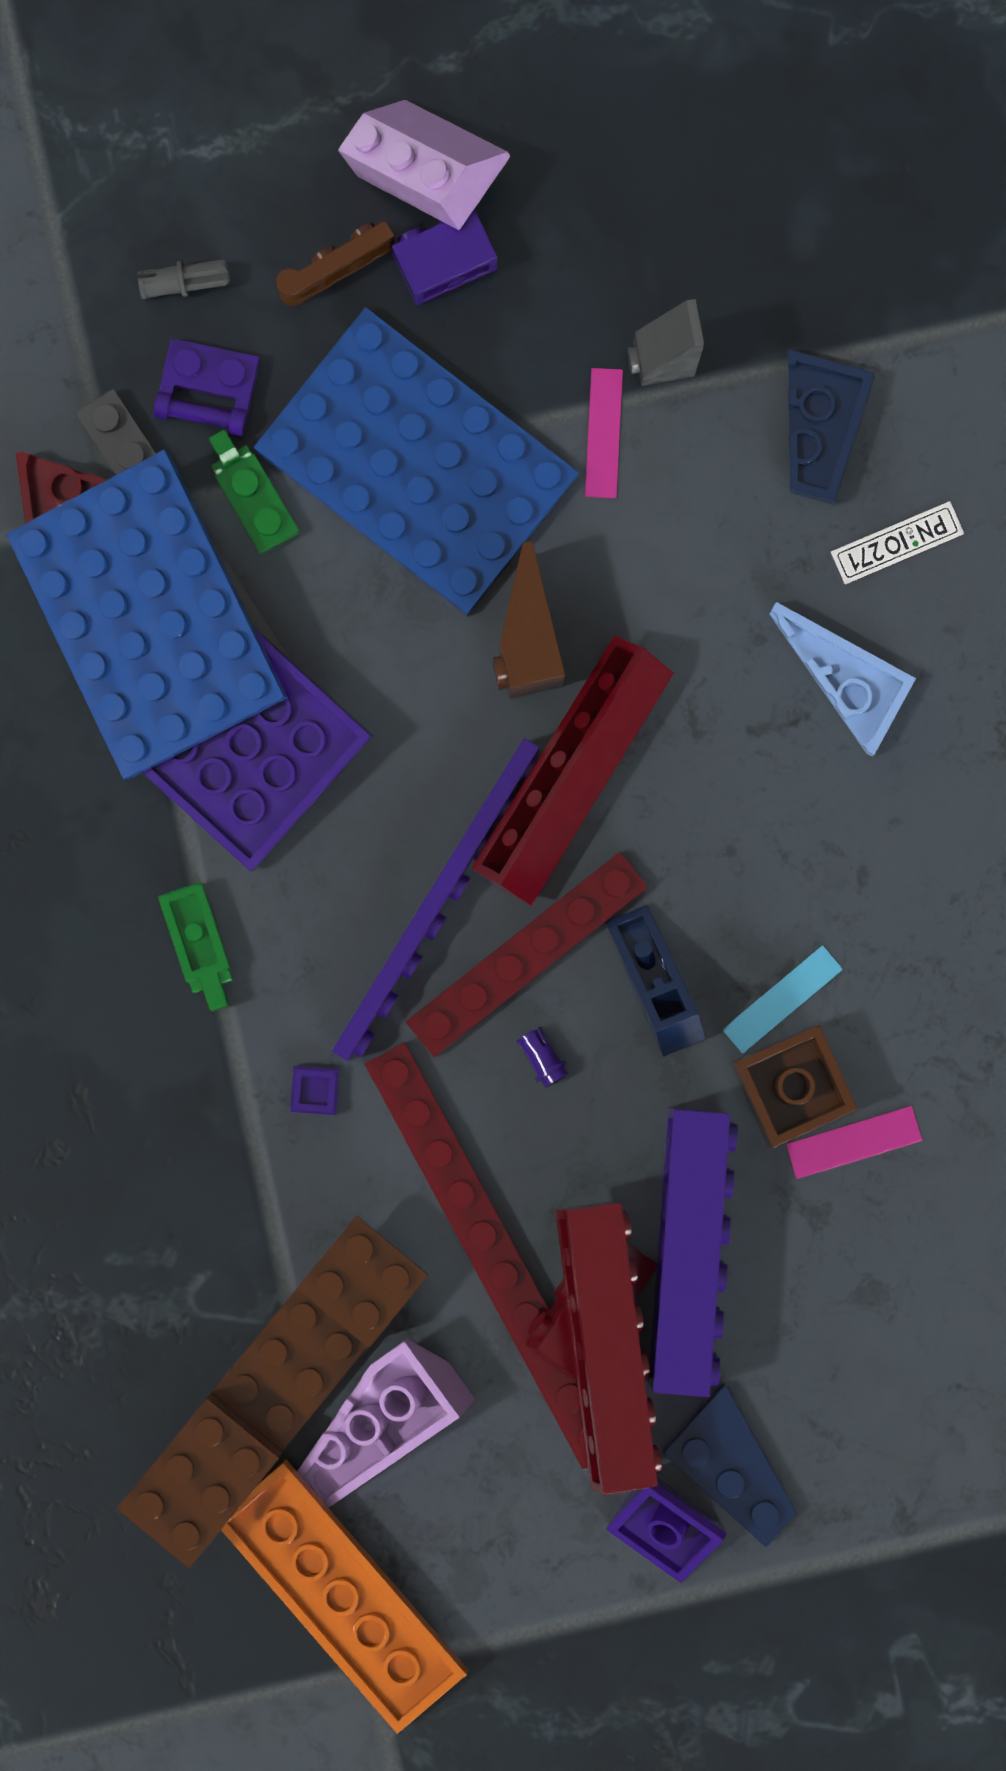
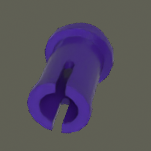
(542, 1057)

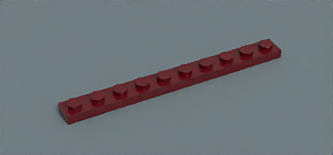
(475, 1226)

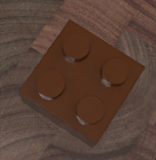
(794, 1086)

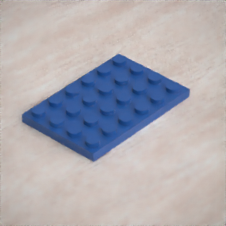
(416, 461)
(146, 615)

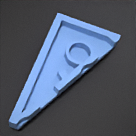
(854, 681)

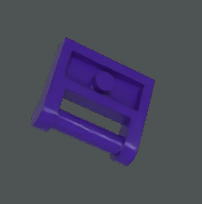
(209, 373)

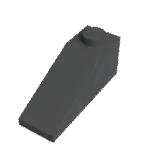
(668, 346)

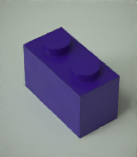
(443, 258)

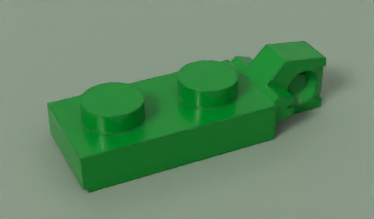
(251, 495)
(198, 943)

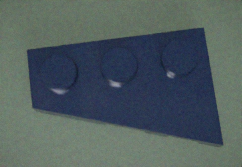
(823, 422)
(731, 1467)

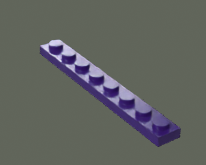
(428, 918)

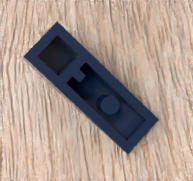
(656, 980)

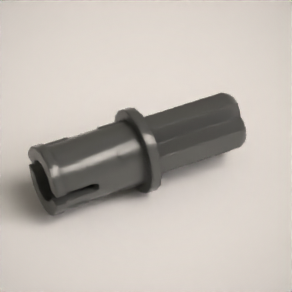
(182, 278)

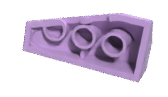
(389, 1413)

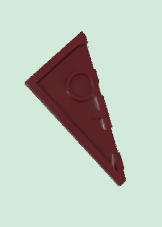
(49, 484)

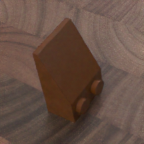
(528, 645)

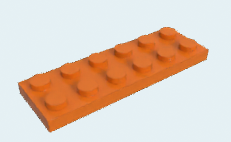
(343, 1597)

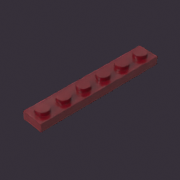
(526, 954)

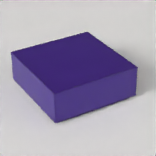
(314, 1090)

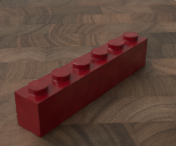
(573, 770)
(608, 1347)

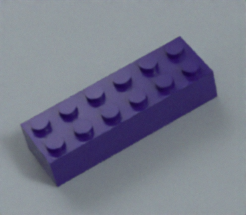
(689, 1252)

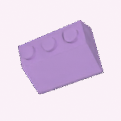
(423, 160)

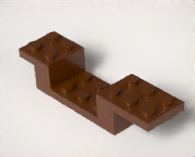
(272, 1391)

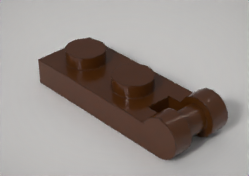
(335, 264)

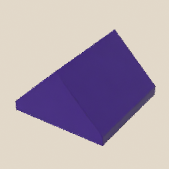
(667, 1529)

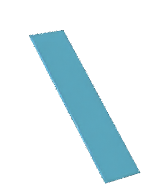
(782, 999)

